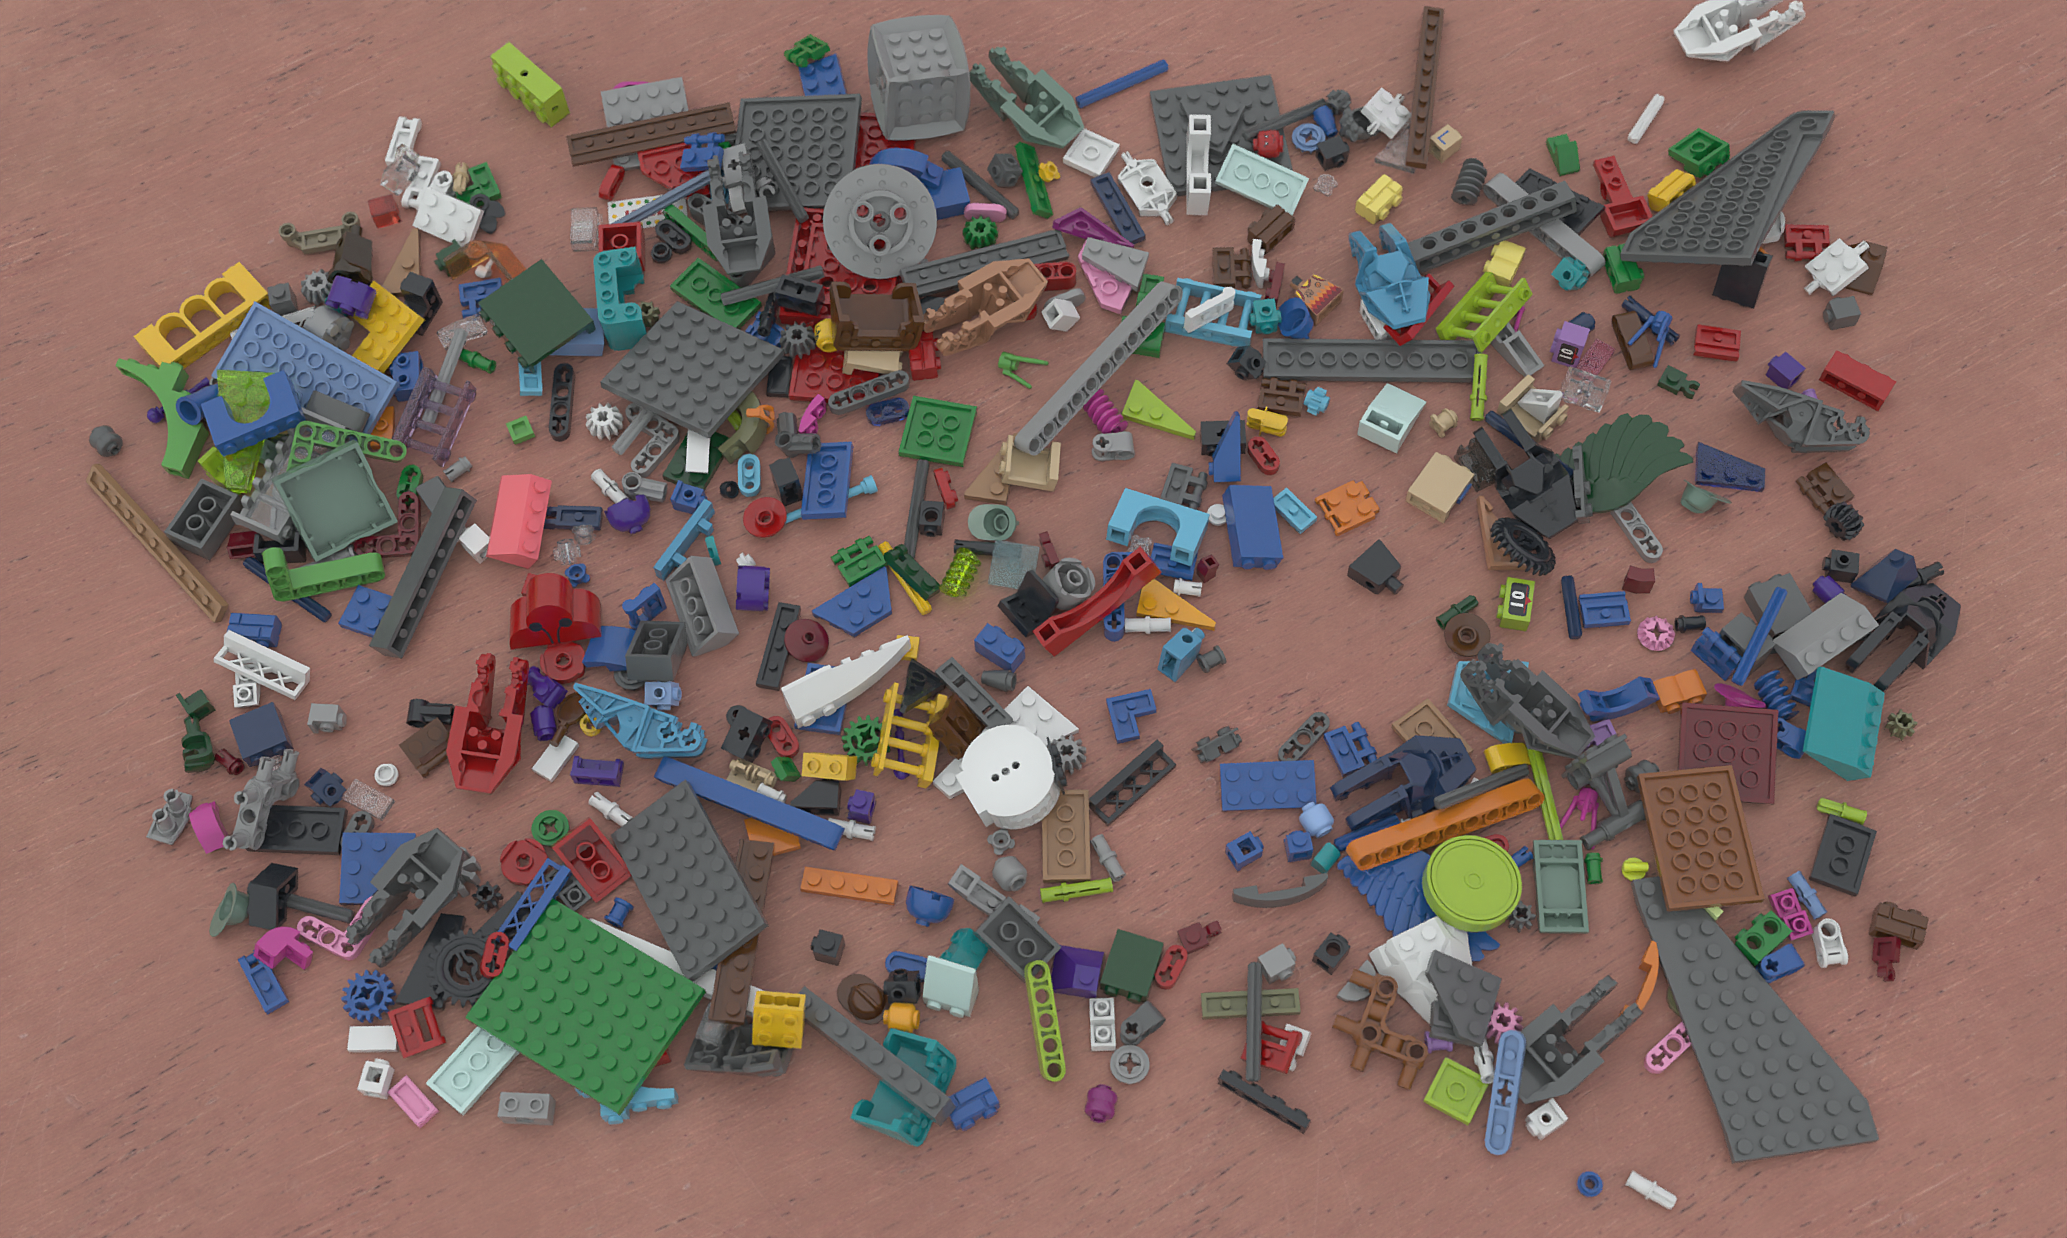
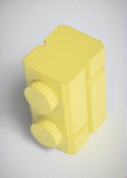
(1379, 199)

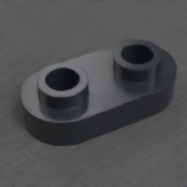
(674, 237)

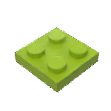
(1456, 1091)

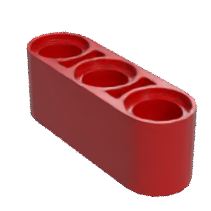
(1055, 274)

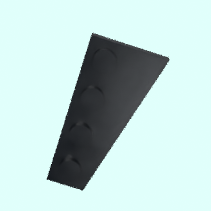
(1586, 209)
(418, 983)

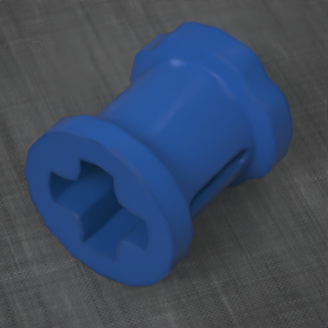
(618, 912)

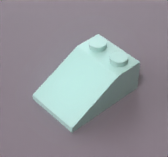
(950, 987)

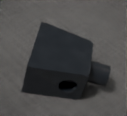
(1376, 569)

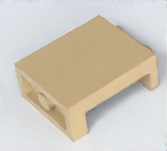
(873, 361)
(1534, 427)
(1030, 470)
(1439, 486)

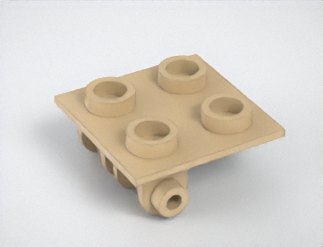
(750, 775)

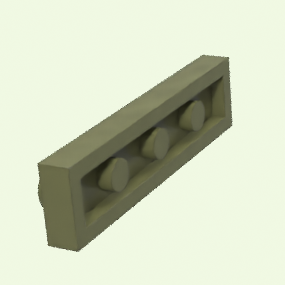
(1234, 1003)

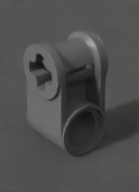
(1144, 1021)

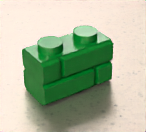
(1622, 274)

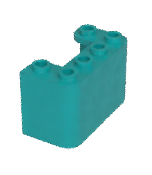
(615, 276)

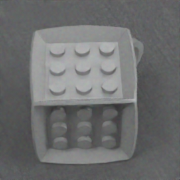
(918, 77)

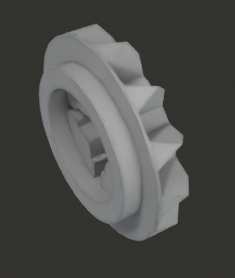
(1138, 1057)

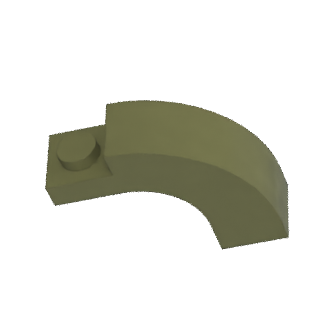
(749, 435)

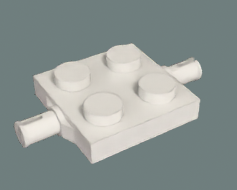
(1386, 113)
(1836, 267)

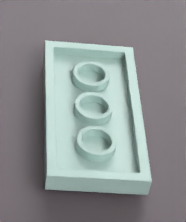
(1261, 179)
(471, 1069)

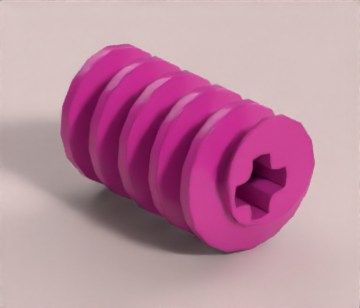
(1103, 415)

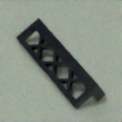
(1125, 777)

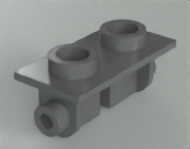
(1225, 739)

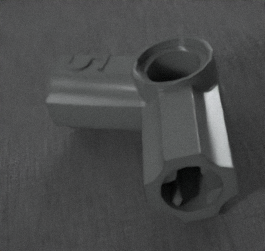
(790, 441)

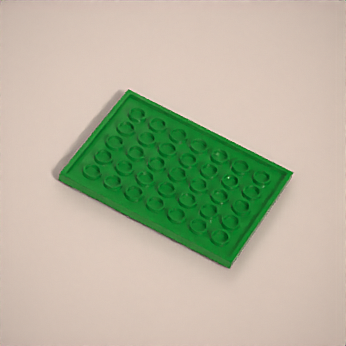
(586, 1006)

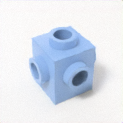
(662, 695)

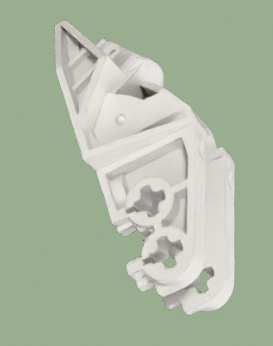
(1713, 26)

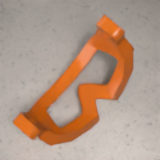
(759, 413)

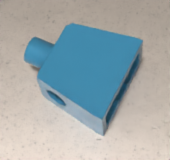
(1180, 652)

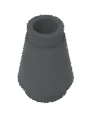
(999, 679)

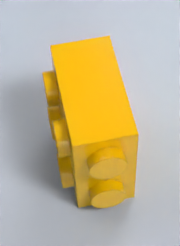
(778, 1019)

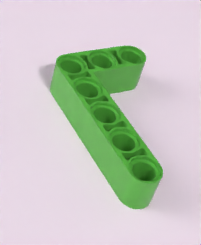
(340, 436)
(319, 577)

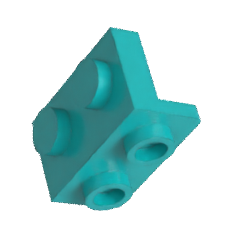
(965, 949)

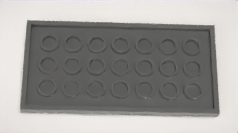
(689, 881)

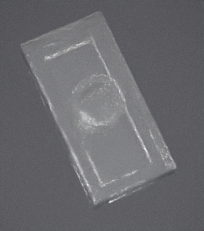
(368, 799)

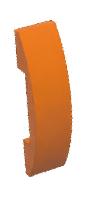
(1649, 964)

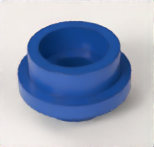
(1595, 1179)

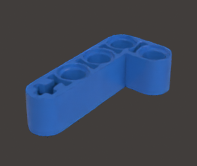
(1118, 614)

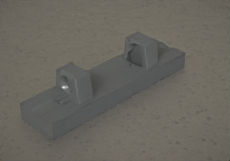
(972, 694)

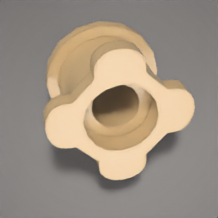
(1443, 421)

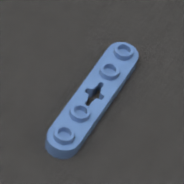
(1502, 1117)

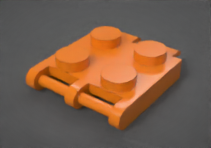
(1348, 506)

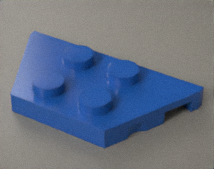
(859, 605)

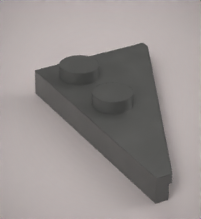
(1581, 487)

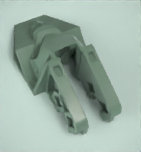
(1051, 111)

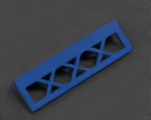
(552, 891)

